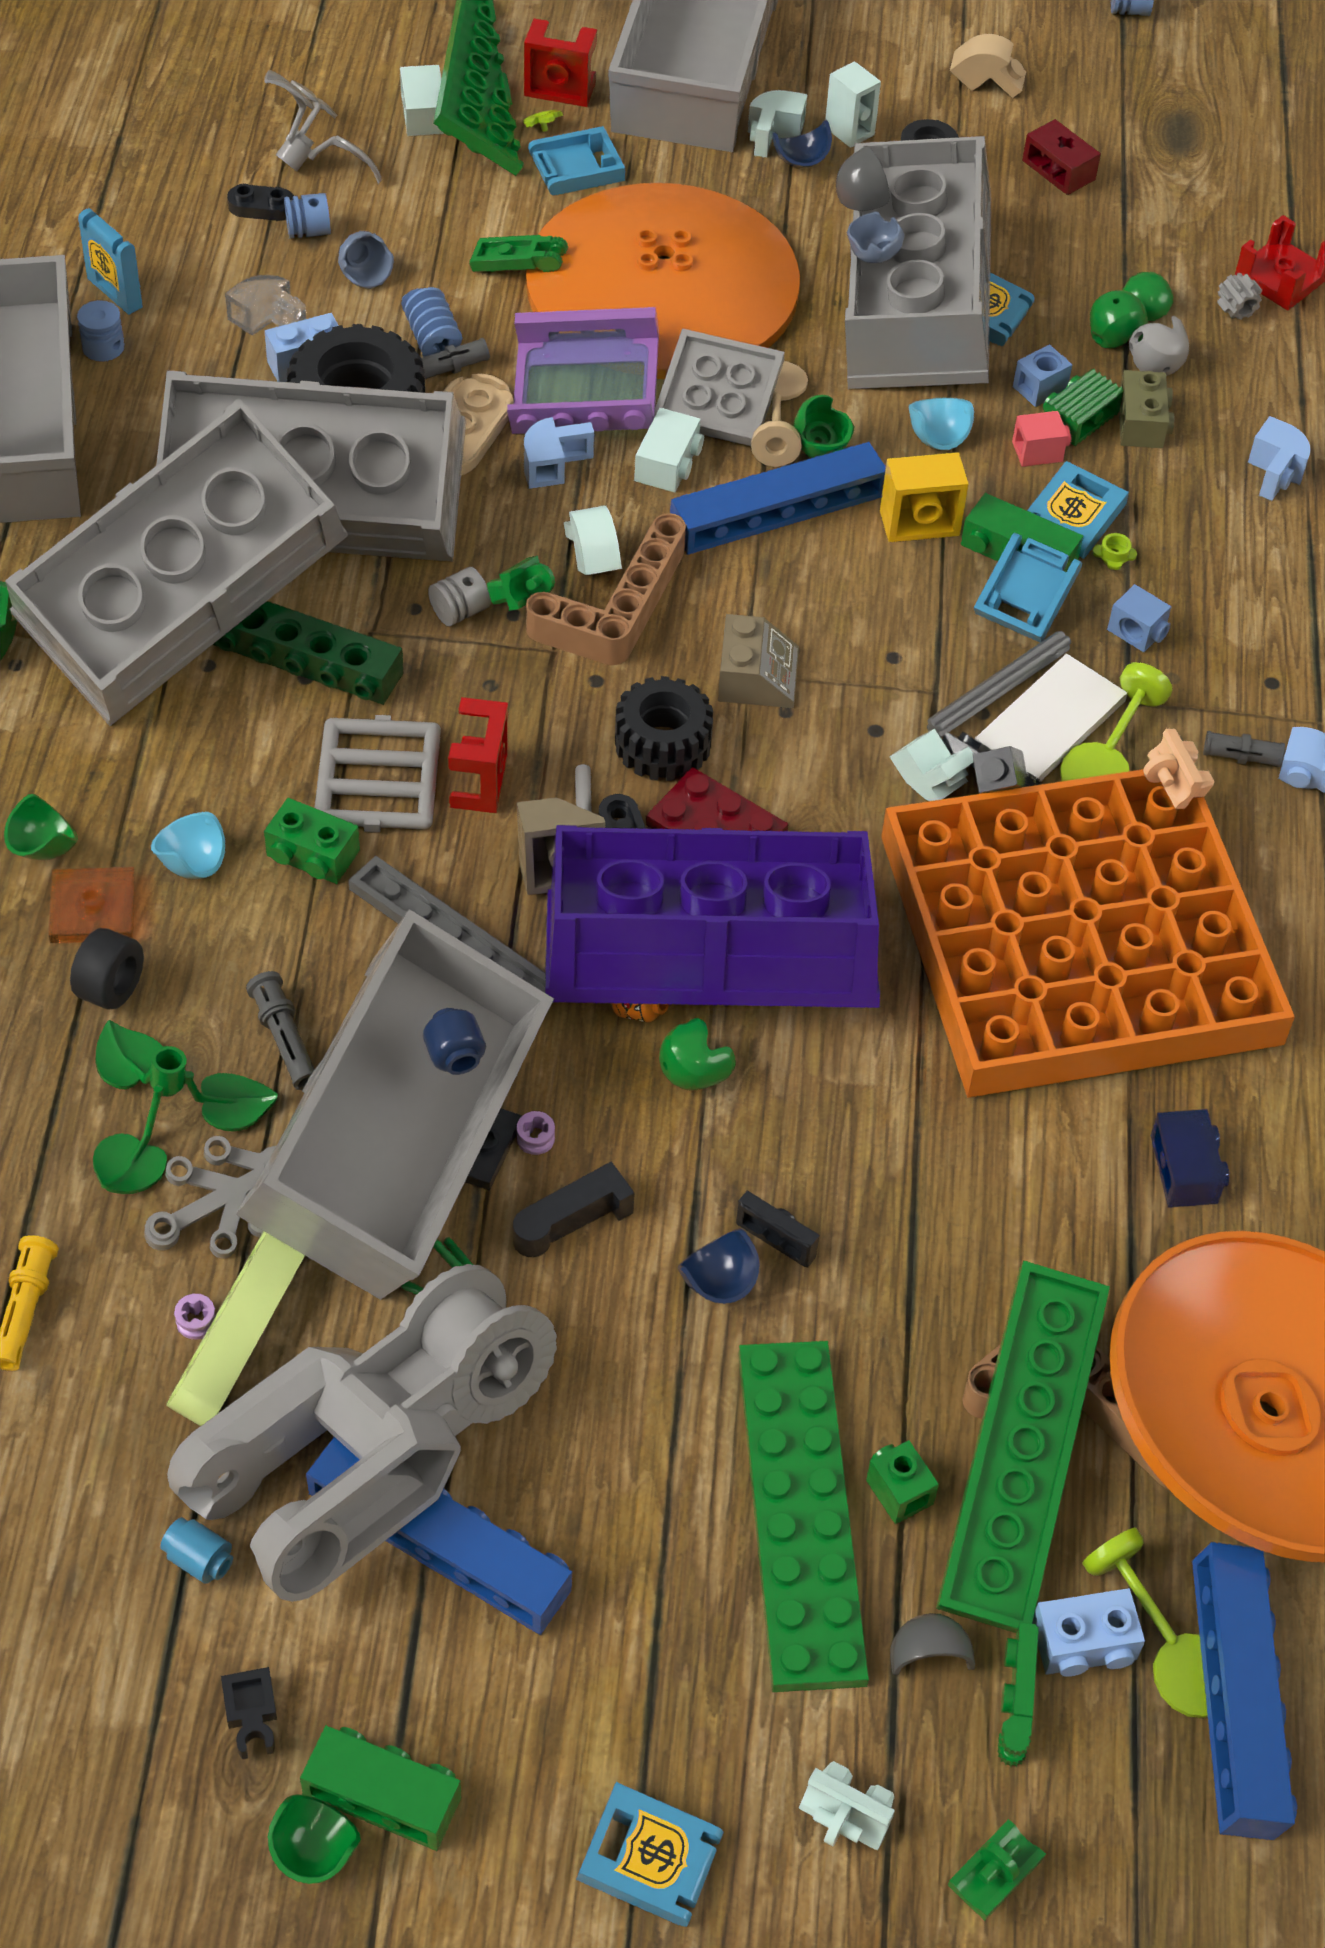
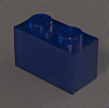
(1189, 1158)

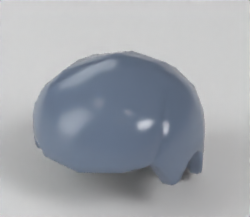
(875, 238)
(365, 259)

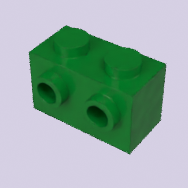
(312, 841)

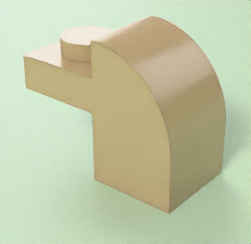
(987, 58)

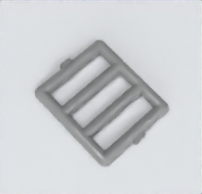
(383, 726)

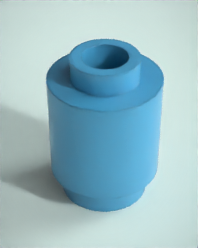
(197, 1550)

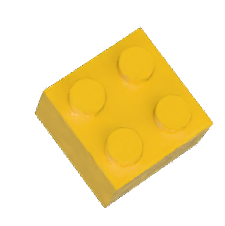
(923, 497)

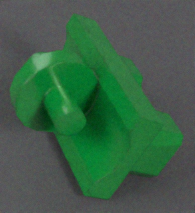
(521, 582)
(996, 1870)

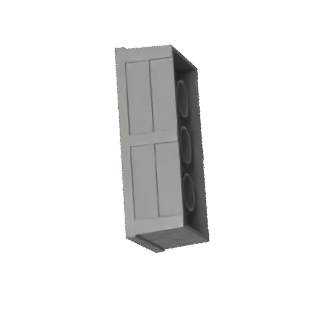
(686, 69)
(929, 305)
(36, 392)
(374, 452)
(174, 562)
(383, 1130)

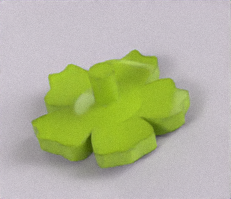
(543, 118)

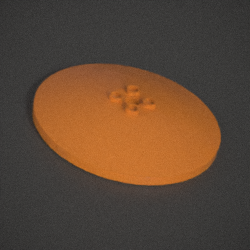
(724, 272)
(1193, 1358)

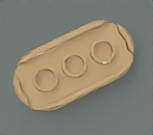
(484, 405)

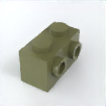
(1144, 409)

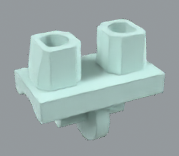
(845, 1809)

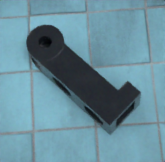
(571, 1209)

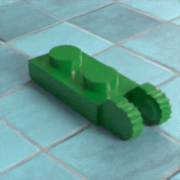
(518, 253)
(1019, 1695)

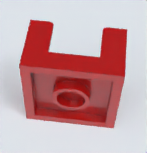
(559, 68)
(1281, 268)
(481, 756)

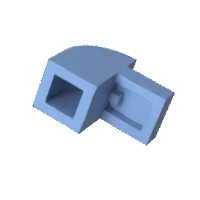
(550, 447)
(1282, 453)

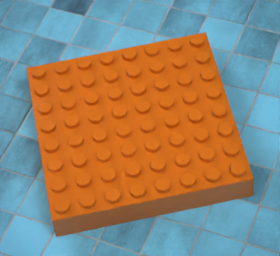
(1081, 931)

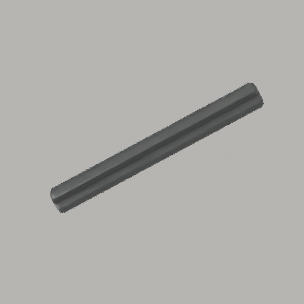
(999, 683)

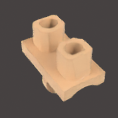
(1174, 766)

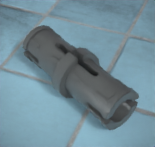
(455, 358)
(1244, 749)

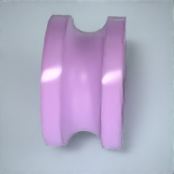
(526, 1126)
(194, 1304)

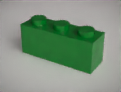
(994, 521)
(382, 1786)

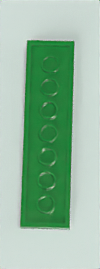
(1023, 1448)
(802, 1518)

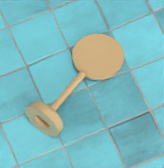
(777, 441)

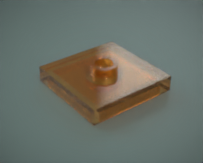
(89, 901)

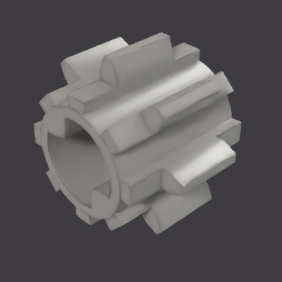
(1239, 296)

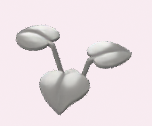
(297, 144)

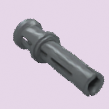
(277, 1015)

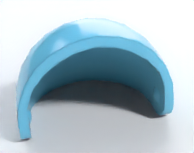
(942, 421)
(191, 845)

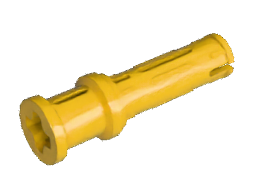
(27, 1284)

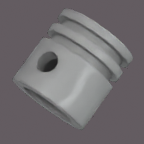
(458, 599)

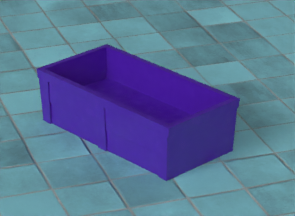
(712, 918)

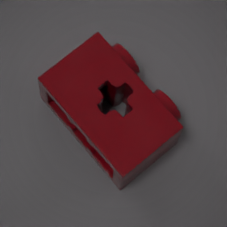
(1061, 157)

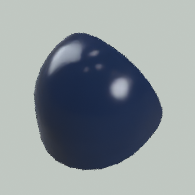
(805, 149)
(723, 1268)

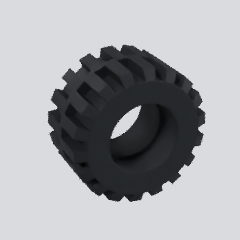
(663, 705)

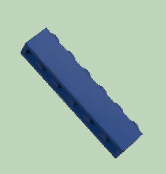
(780, 497)
(470, 1551)
(1243, 1692)

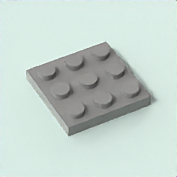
(721, 384)

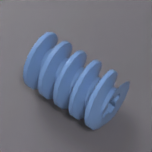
(431, 320)

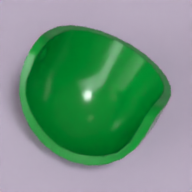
(38, 830)
(311, 1839)

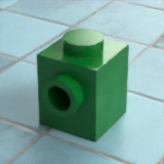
(901, 1481)

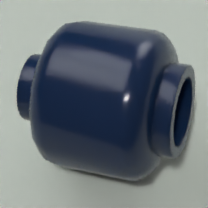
(454, 1041)

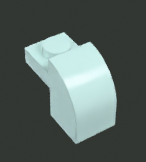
(775, 112)
(594, 540)
(931, 767)

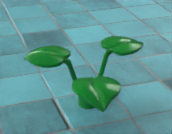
(129, 1056)

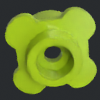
(1115, 550)

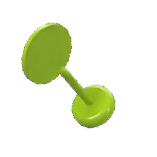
(1145, 687)
(1179, 1661)

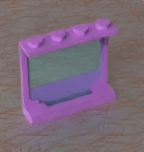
(586, 368)

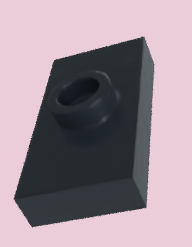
(494, 1150)
(777, 1229)

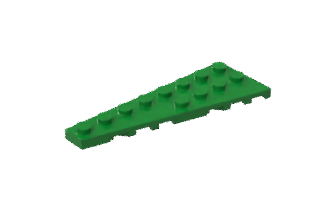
(474, 90)

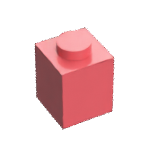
(1040, 438)

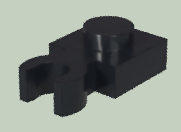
(249, 1704)

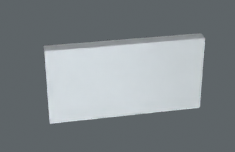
(1054, 715)

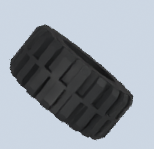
(358, 359)

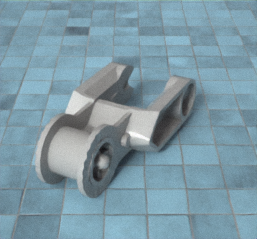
(393, 1407)

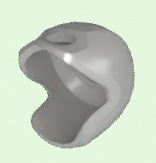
(1161, 347)

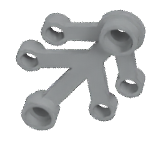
(227, 1192)

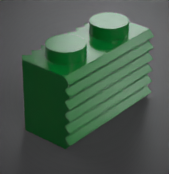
(1086, 404)

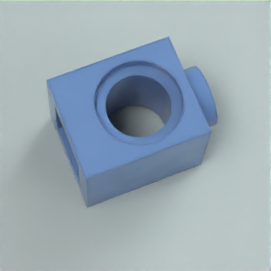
(1041, 375)
(1139, 618)

